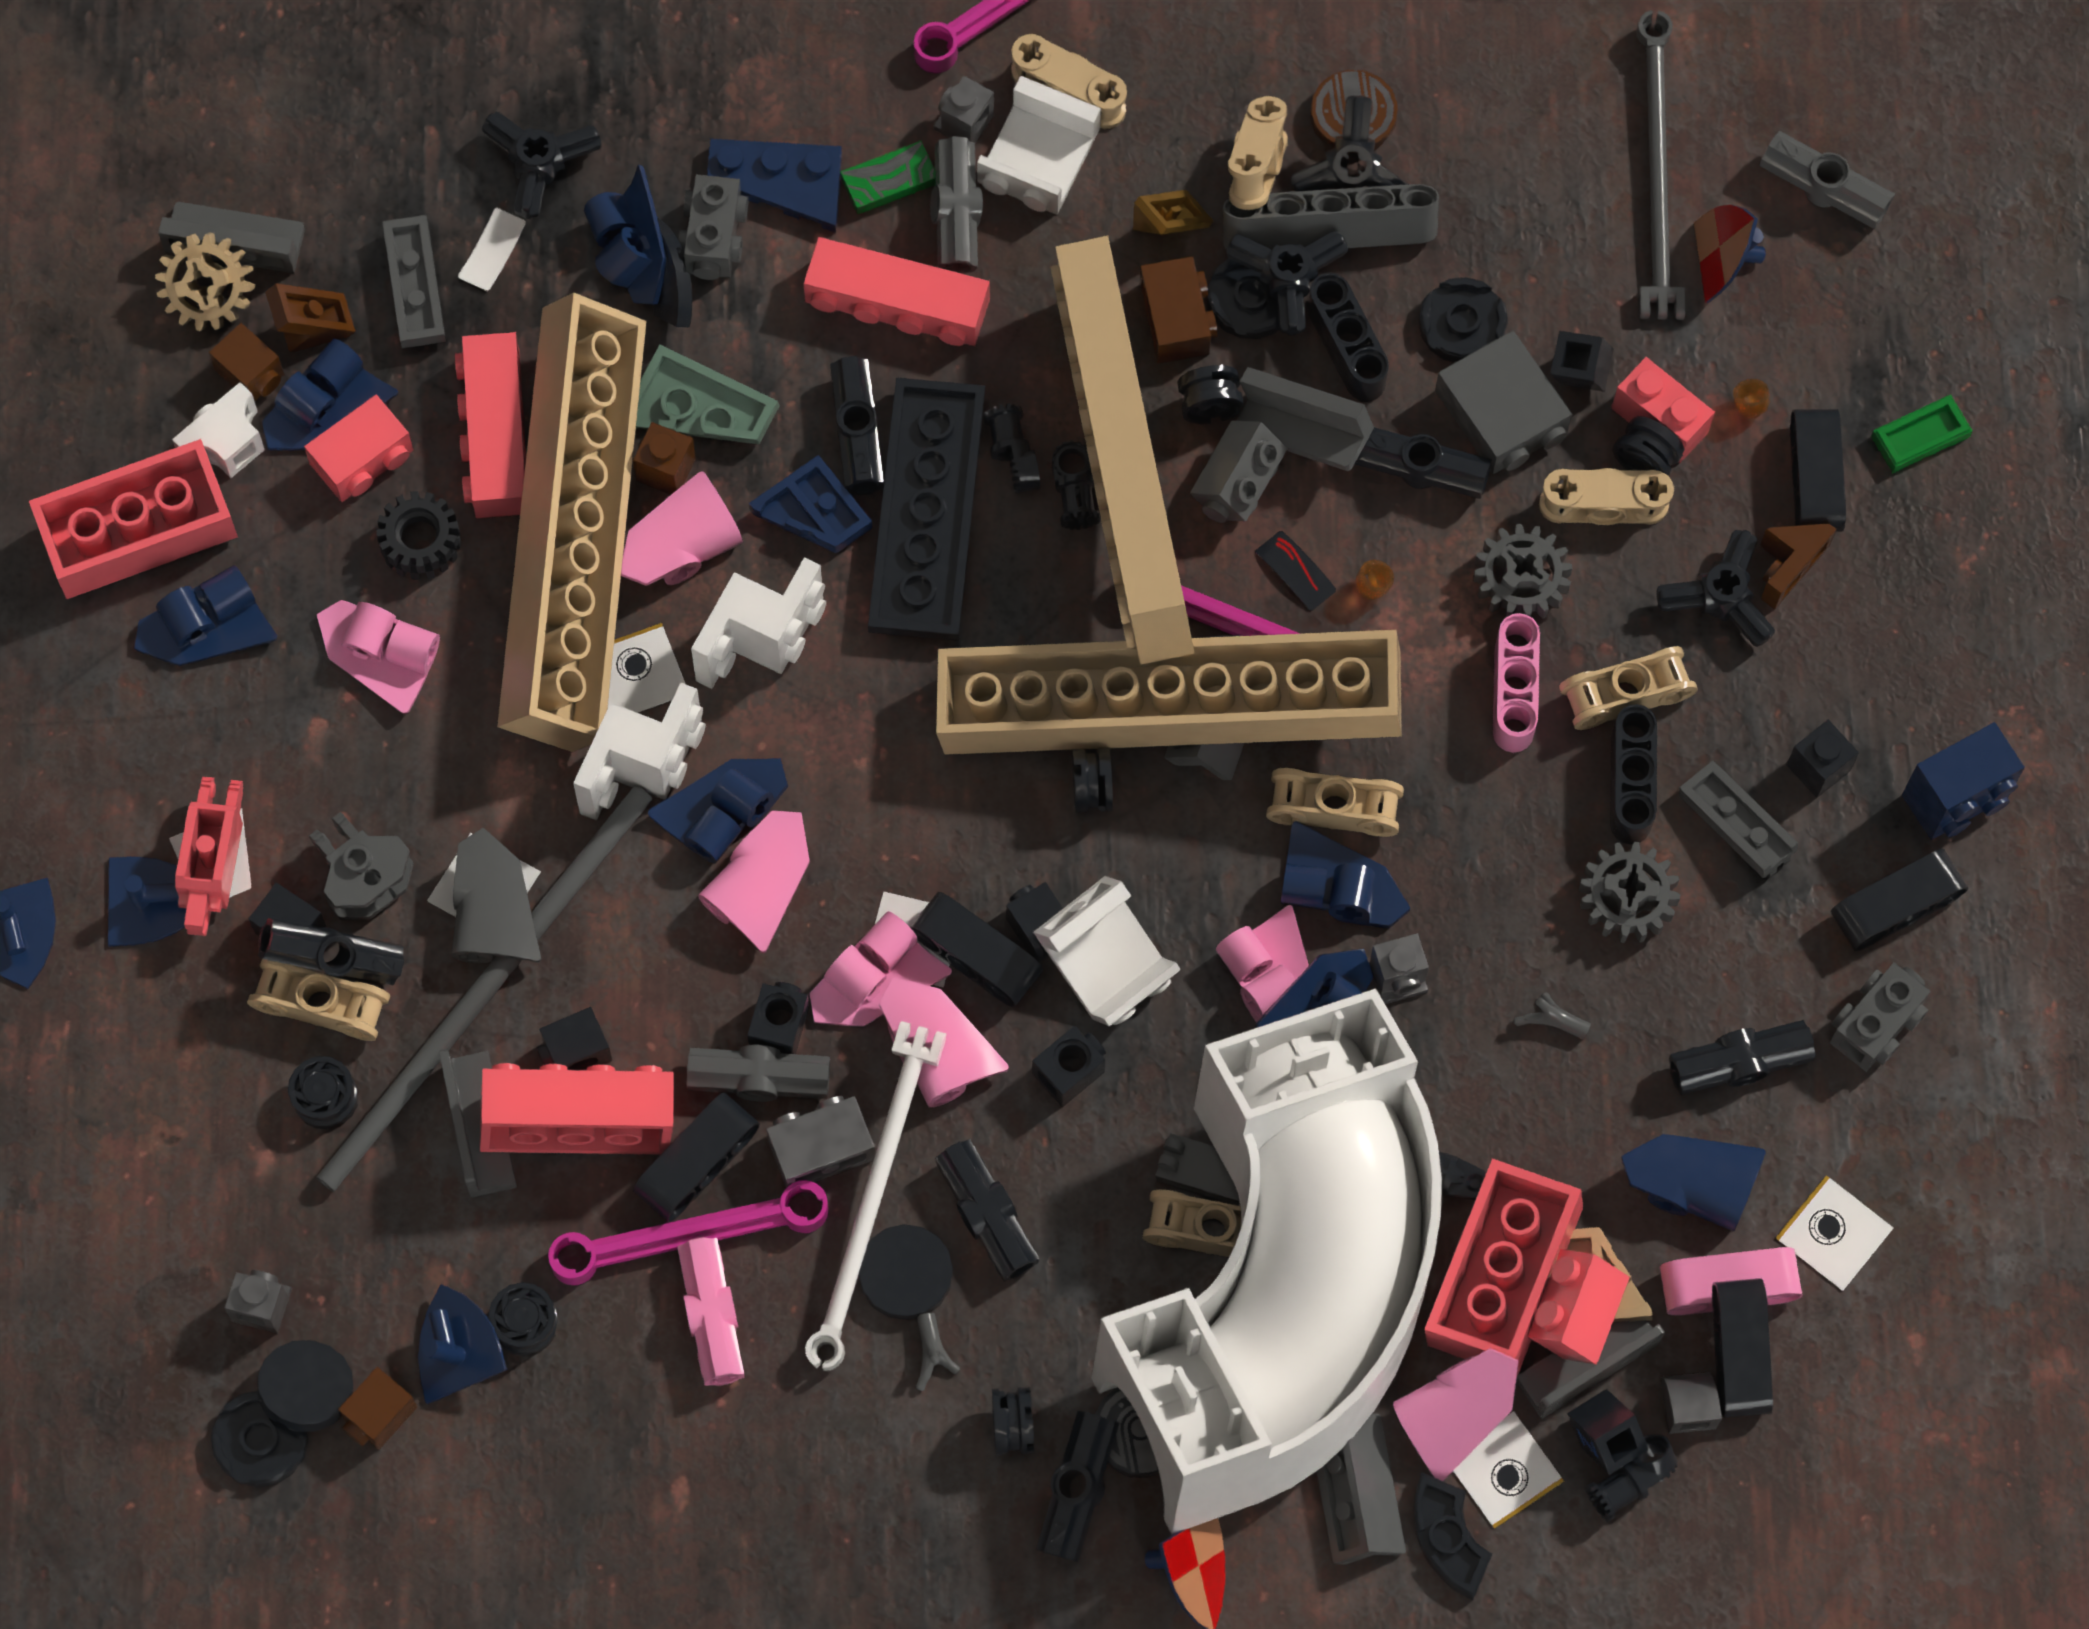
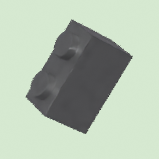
(821, 1141)

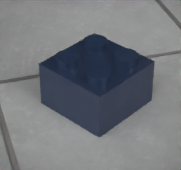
(1963, 782)

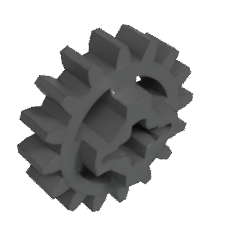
(1517, 554)
(1611, 891)

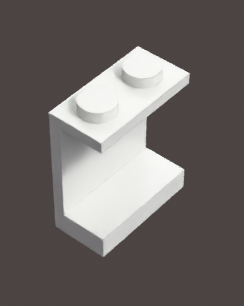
(1040, 146)
(1105, 953)

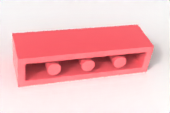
(896, 292)
(494, 423)

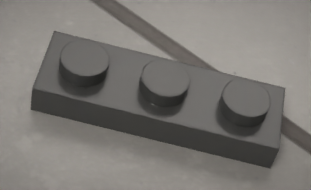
(414, 281)

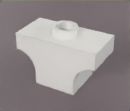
(226, 431)

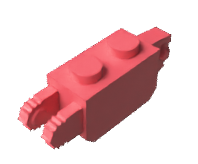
(208, 854)

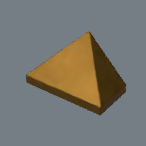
(1169, 213)

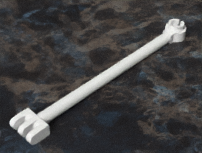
(915, 1056)

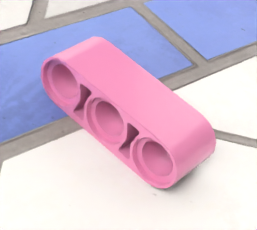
(1520, 663)
(1690, 1280)

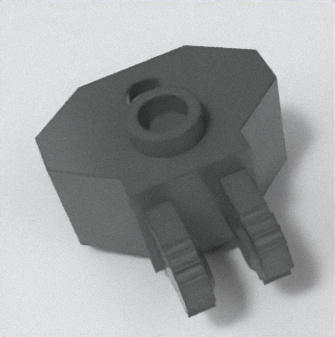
(363, 871)

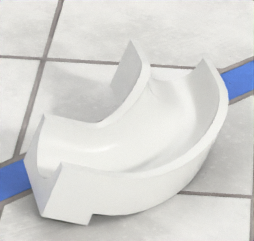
(1325, 1275)

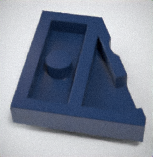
(814, 507)

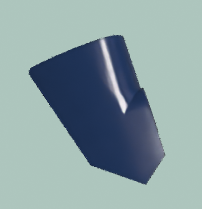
(630, 239)
(321, 397)
(204, 621)
(721, 804)
(1339, 880)
(1323, 982)
(1695, 1176)

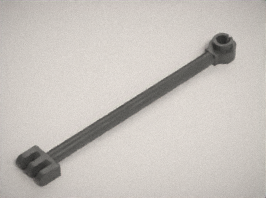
(1660, 292)

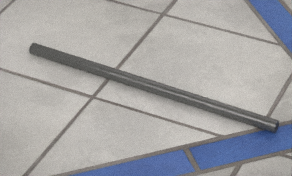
(480, 993)

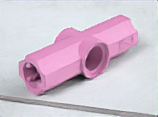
(710, 1311)

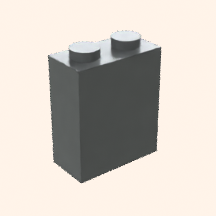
(1504, 403)

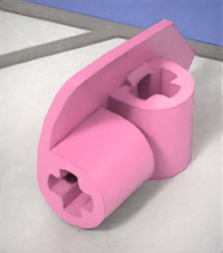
(680, 535)
(379, 650)
(760, 878)
(1265, 960)
(862, 972)
(965, 1053)
(1458, 1409)

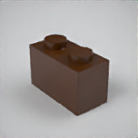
(1176, 309)

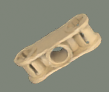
(1070, 75)
(1258, 153)
(1606, 496)
(1657, 677)
(1357, 815)
(350, 1009)
(1186, 1222)

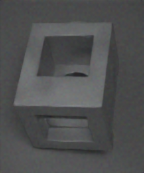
(965, 110)
(1399, 968)
(258, 1300)

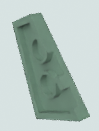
(701, 401)

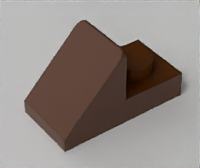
(309, 315)
(1796, 552)

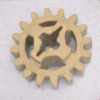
(198, 265)

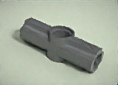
(1804, 166)
(956, 205)
(758, 1073)

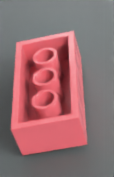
(133, 519)
(576, 1110)
(1503, 1263)

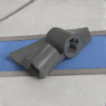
(491, 903)

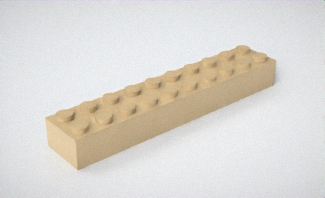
(1120, 452)
(572, 523)
(1220, 695)

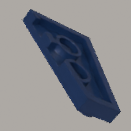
(783, 175)

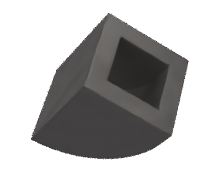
(1691, 1402)

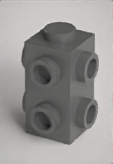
(711, 236)
(1238, 471)
(1889, 1005)

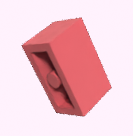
(1657, 395)
(359, 449)
(1578, 1306)

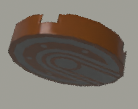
(1330, 102)

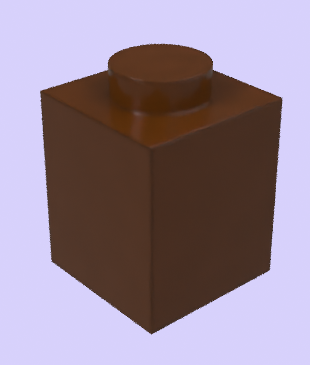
(247, 360)
(664, 459)
(376, 1410)

